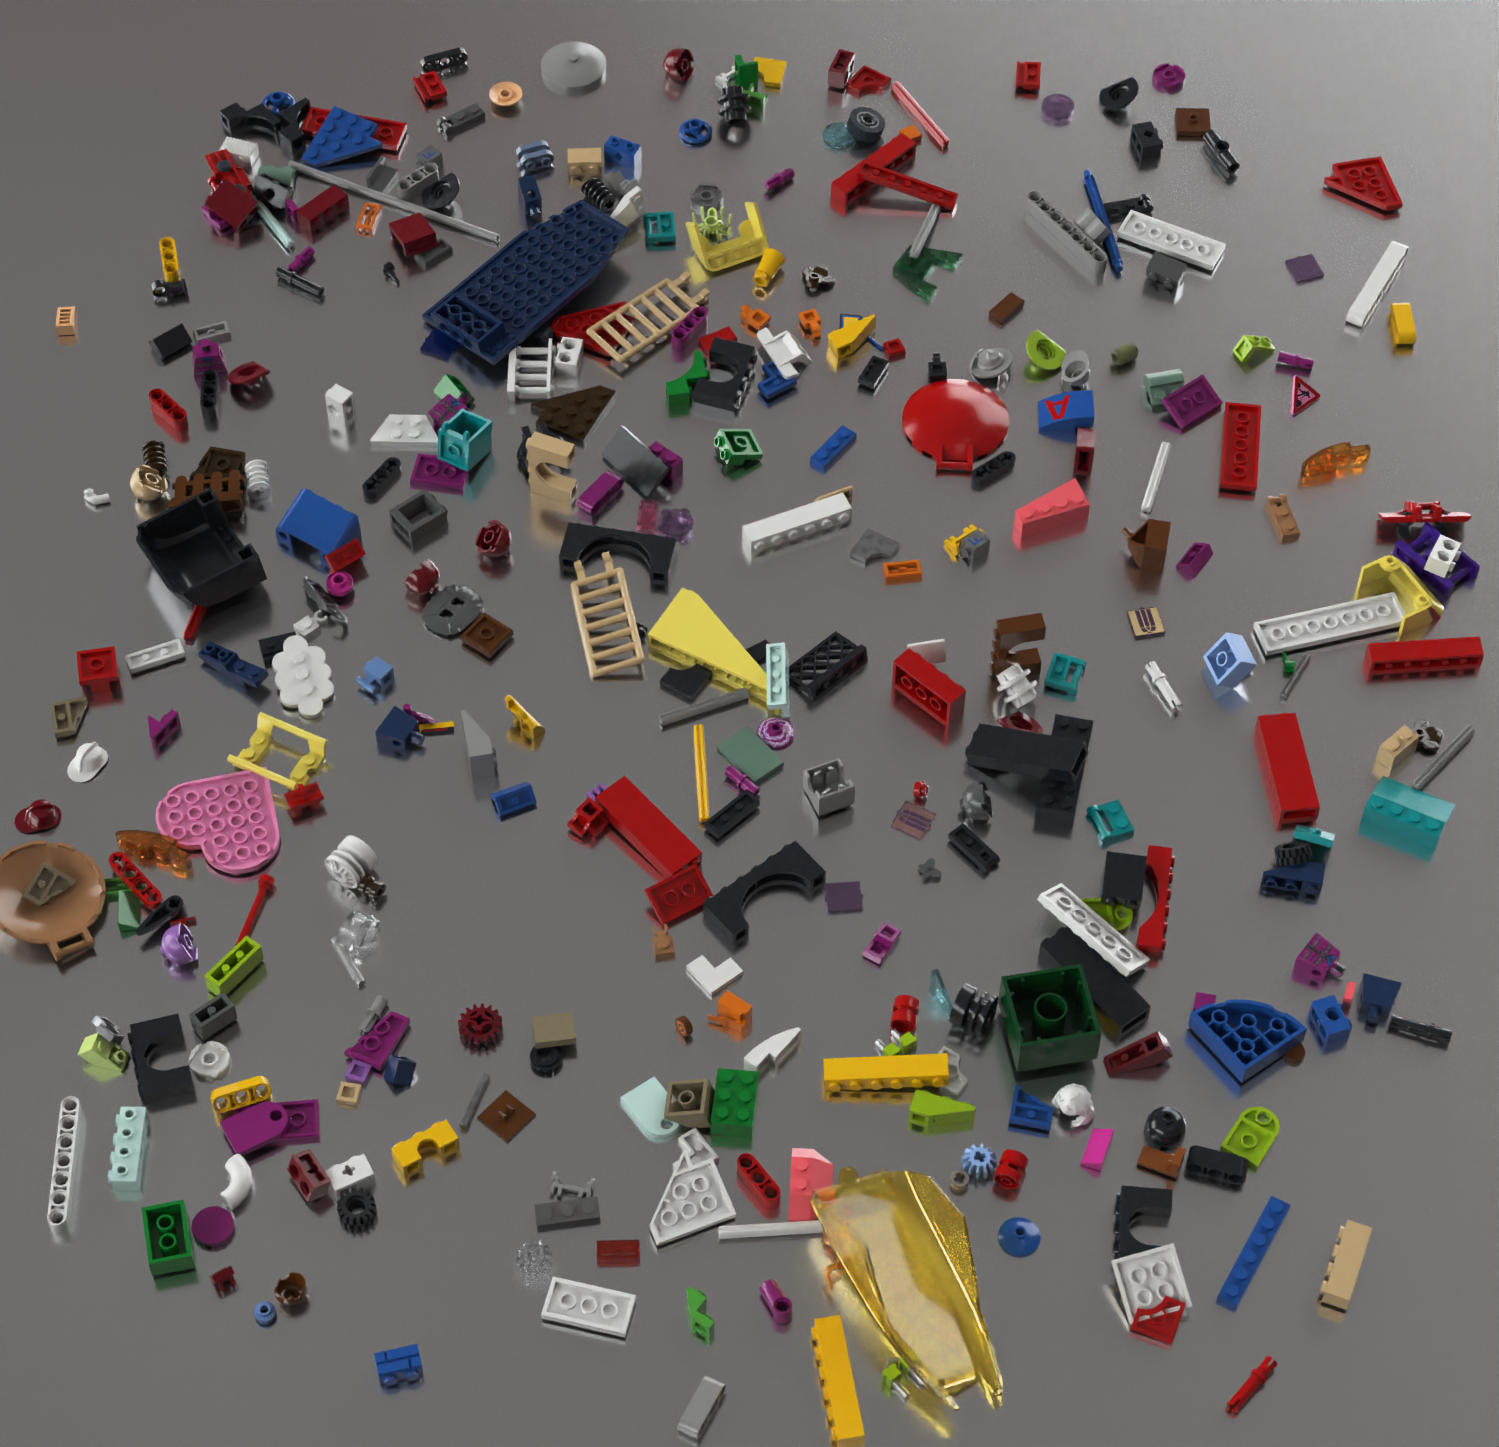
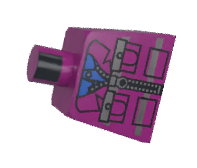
(208, 357)
(448, 407)
(1319, 959)

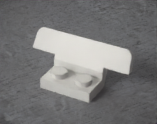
(783, 351)

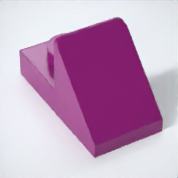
(161, 730)

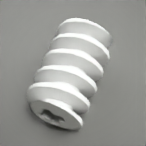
(257, 480)

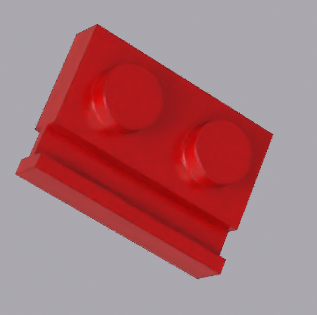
(1028, 75)
(430, 86)

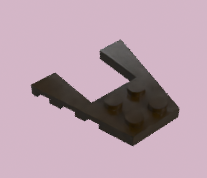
(221, 461)

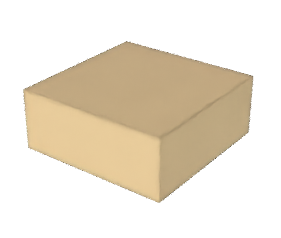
(348, 1093)

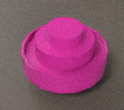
(339, 583)

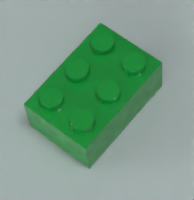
(734, 1103)
(167, 1237)

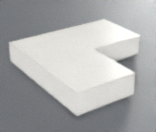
(714, 978)
(696, 1147)

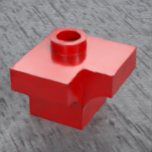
(588, 819)

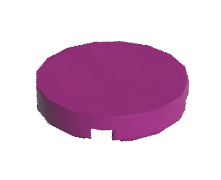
(1169, 76)
(213, 1226)

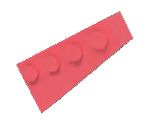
(1052, 510)

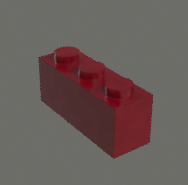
(322, 208)

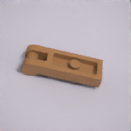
(1283, 517)

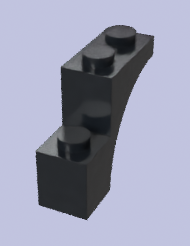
(236, 117)
(291, 136)

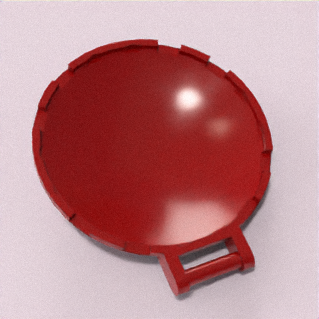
(955, 422)

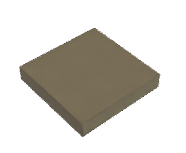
(554, 1030)

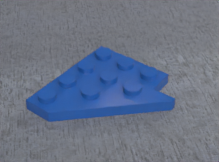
(340, 138)

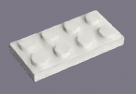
(588, 1306)

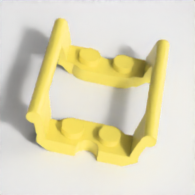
(260, 744)

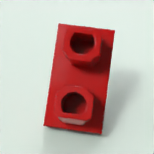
(303, 797)

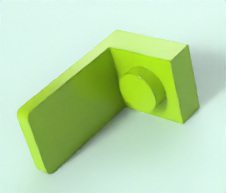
(1249, 344)

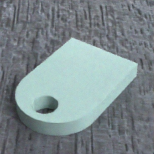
(647, 1107)

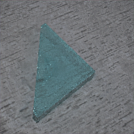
(939, 992)

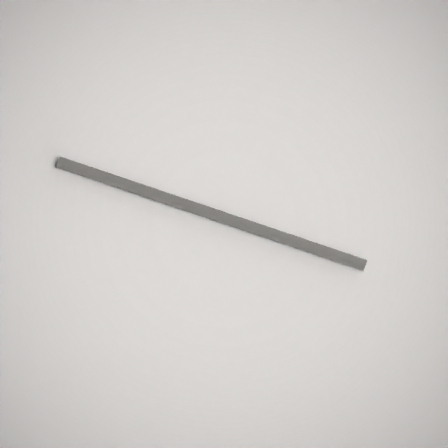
(395, 201)

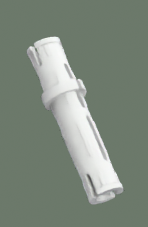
(1160, 681)

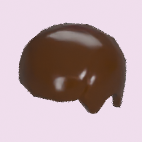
(292, 1289)

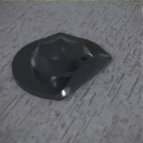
(1119, 94)
(441, 192)

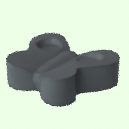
(928, 870)

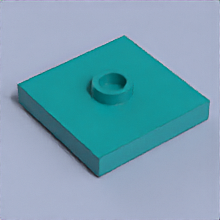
(1314, 835)

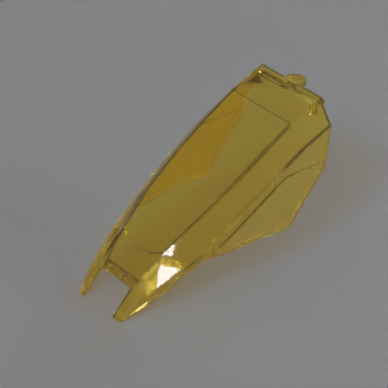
(913, 1271)

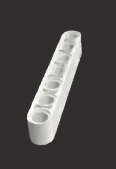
(1377, 284)
(65, 1173)

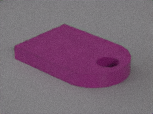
(254, 1127)

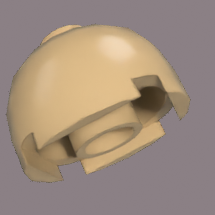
(147, 483)

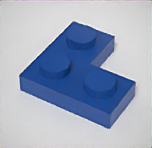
(775, 383)

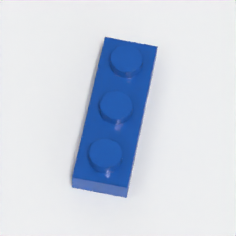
(833, 447)

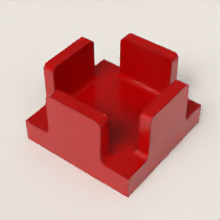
(98, 668)

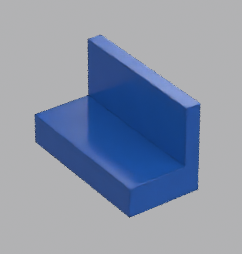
(514, 798)

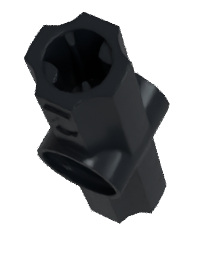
(1221, 151)

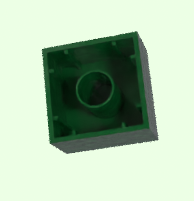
(1049, 1017)

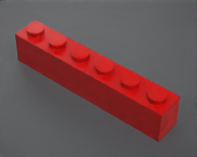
(889, 156)
(1424, 654)

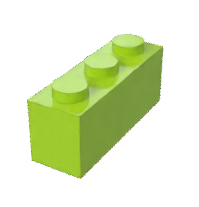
(234, 966)

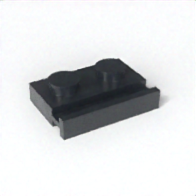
(272, 645)

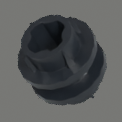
(734, 105)

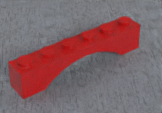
(1150, 934)

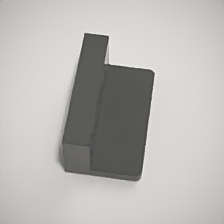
(381, 176)

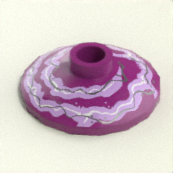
(776, 738)

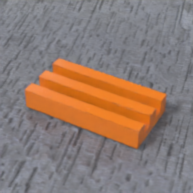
(366, 226)
(902, 570)

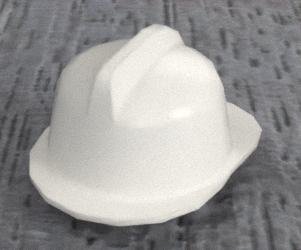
(87, 762)

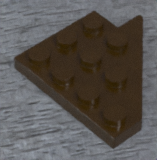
(575, 413)

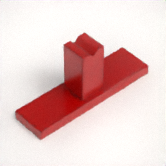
(183, 921)

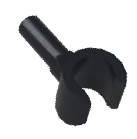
(388, 268)

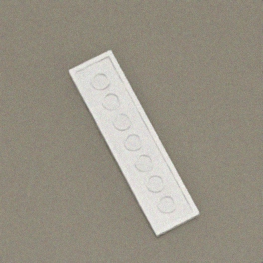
(1329, 623)

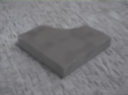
(874, 545)

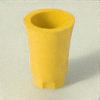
(769, 265)

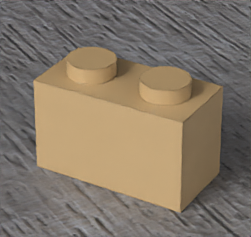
(584, 161)
(1397, 747)

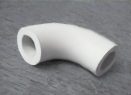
(240, 1181)

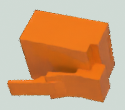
(733, 1012)

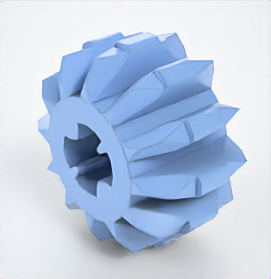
(979, 1161)

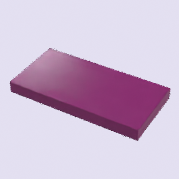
(302, 1120)

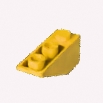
(849, 338)

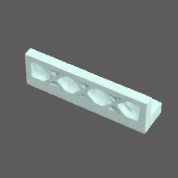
(778, 677)

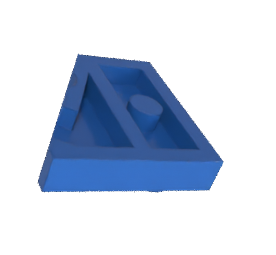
(1030, 1111)

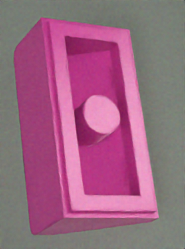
(1097, 1148)

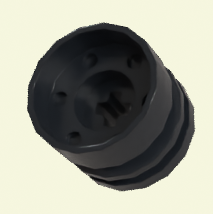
(973, 1009)

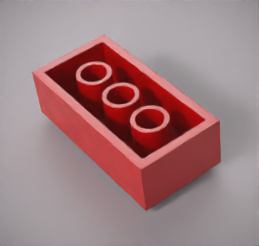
(928, 686)

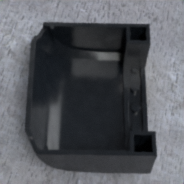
(192, 540)

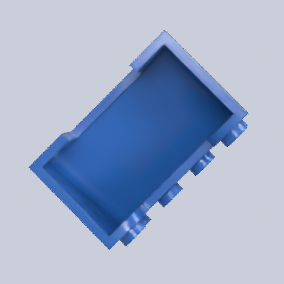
(318, 523)

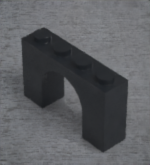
(726, 394)
(158, 1084)
(1137, 1203)

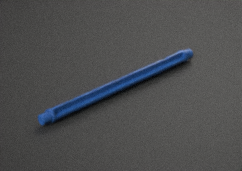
(1101, 214)

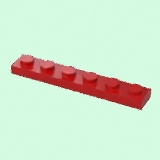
(907, 185)

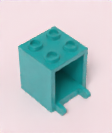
(464, 439)

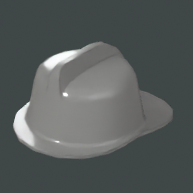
(1076, 368)

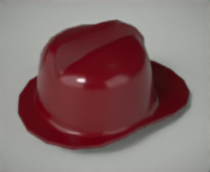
(38, 816)

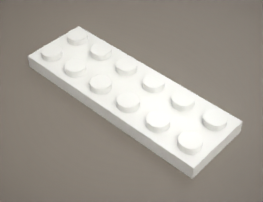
(1171, 240)
(1093, 929)

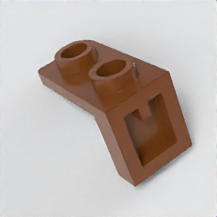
(1161, 1161)

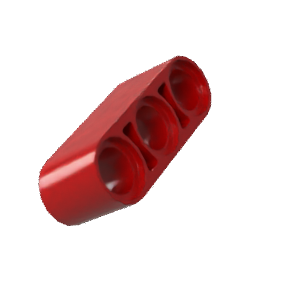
(168, 410)
(759, 1190)

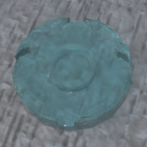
(837, 136)

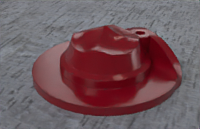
(248, 374)
(1020, 722)

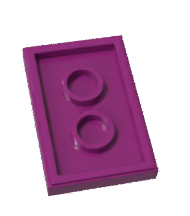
(1192, 401)
(437, 474)

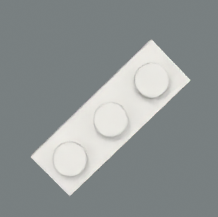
(155, 656)

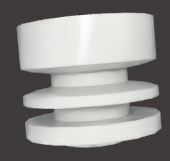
(351, 861)

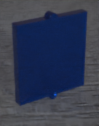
(439, 345)

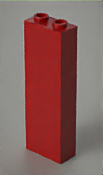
(1287, 767)
(647, 828)

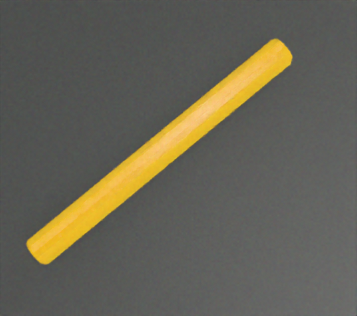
(701, 773)

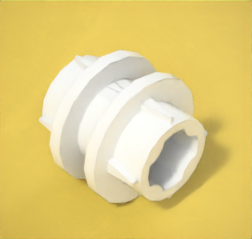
(1017, 685)

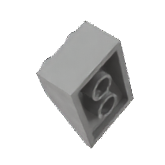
(479, 749)

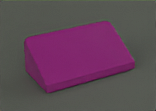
(1195, 558)

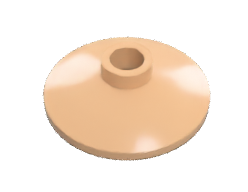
(505, 93)

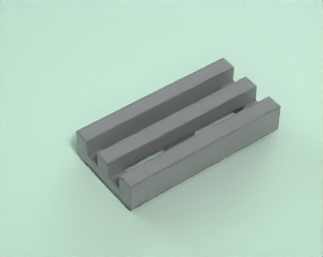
(215, 332)

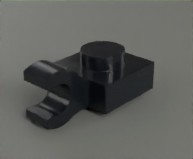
(937, 369)

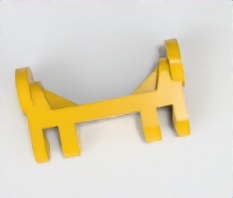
(953, 543)

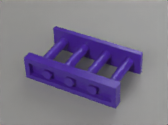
(1441, 585)

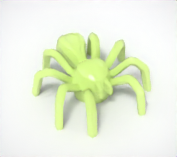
(711, 223)

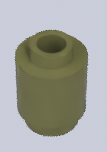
(1124, 354)

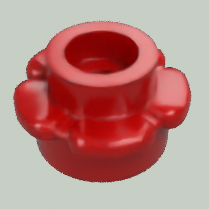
(920, 790)

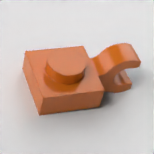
(755, 318)
(811, 320)

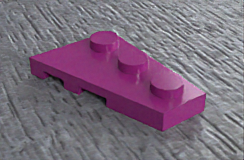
(379, 1042)

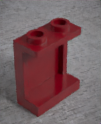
(232, 205)
(413, 234)

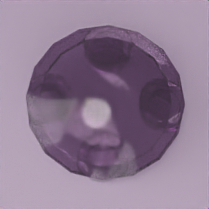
(675, 522)

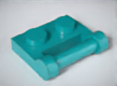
(665, 226)
(1059, 670)
(1116, 819)

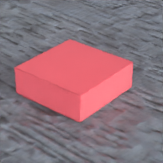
(1348, 996)

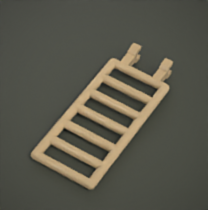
(630, 306)
(585, 628)

